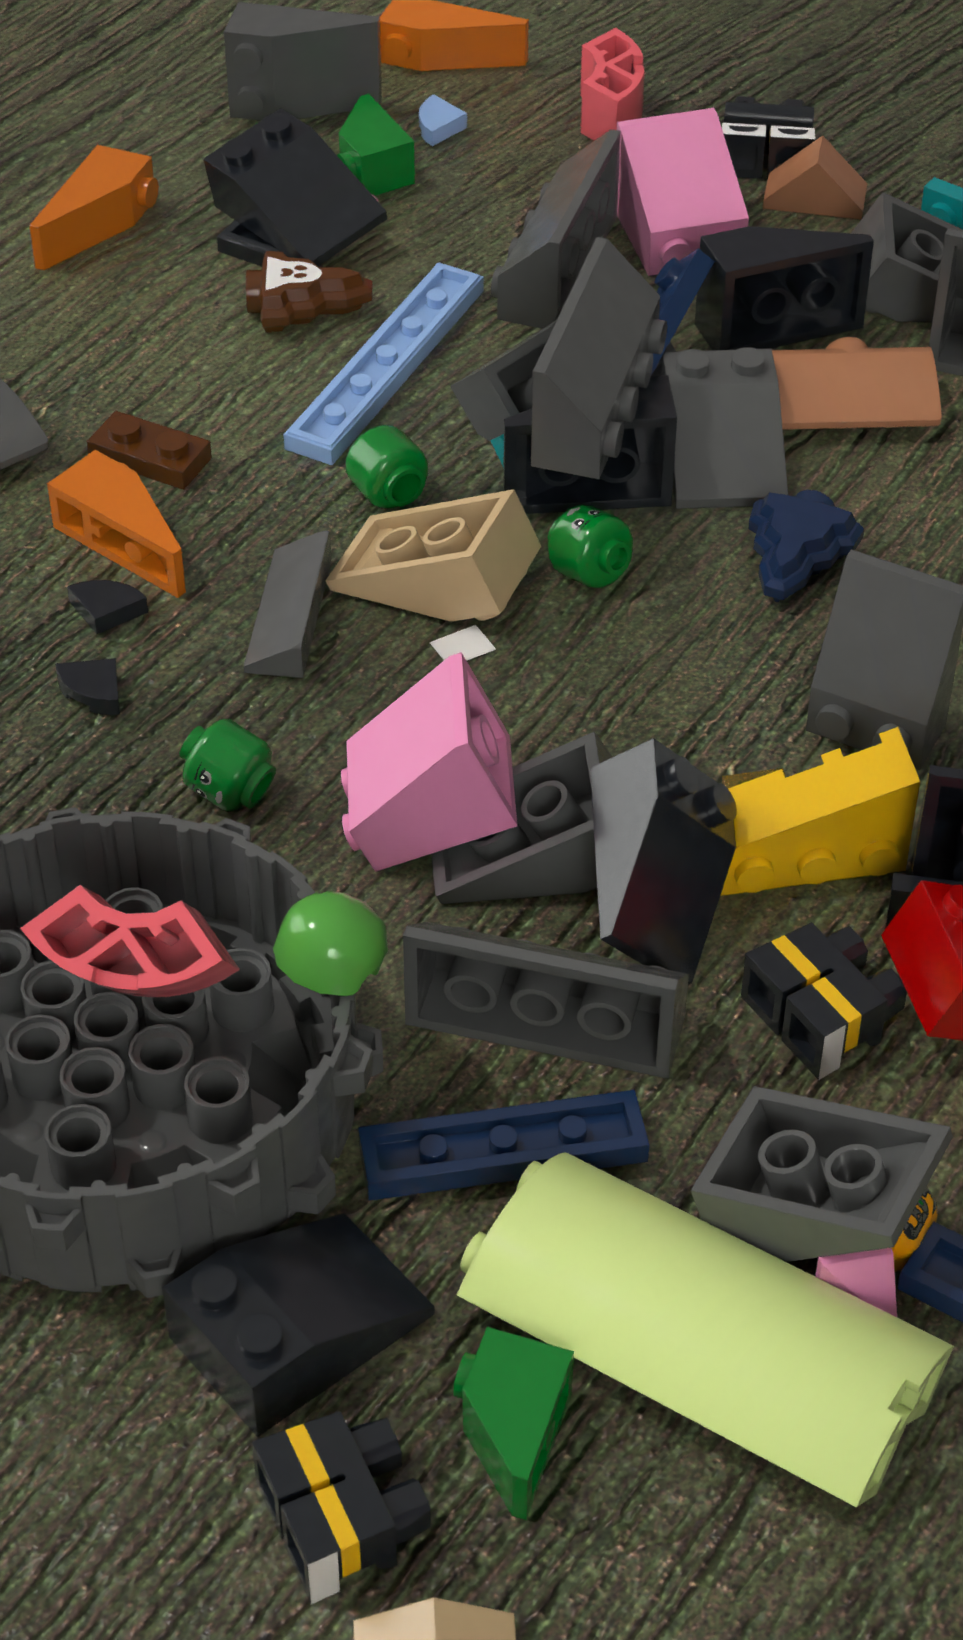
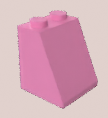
(676, 185)
(429, 771)

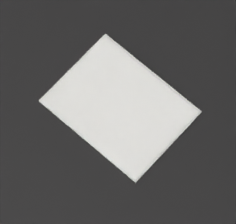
(468, 641)

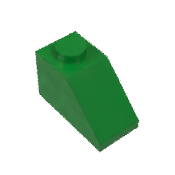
(376, 148)
(514, 1409)

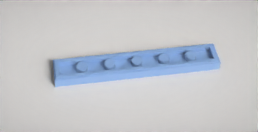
(383, 364)

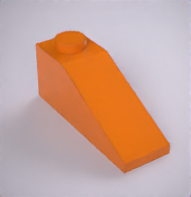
(450, 37)
(94, 204)
(114, 515)

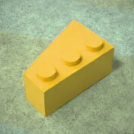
(826, 821)

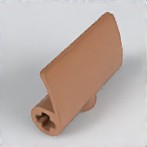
(857, 386)

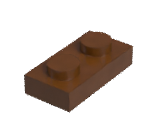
(152, 449)

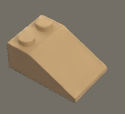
(441, 557)

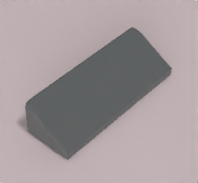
(290, 607)

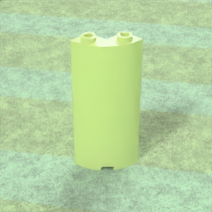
(705, 1324)

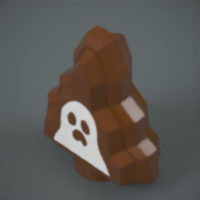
(299, 291)

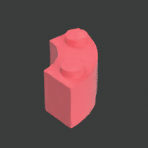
(610, 83)
(134, 952)

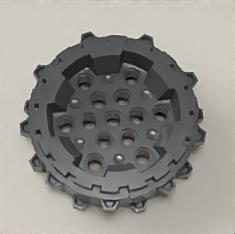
(162, 1121)

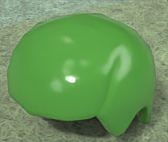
(331, 943)

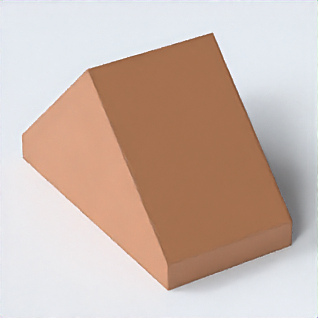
(817, 184)

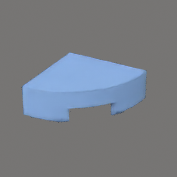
(440, 120)

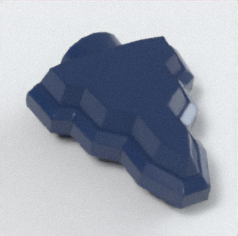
(799, 539)

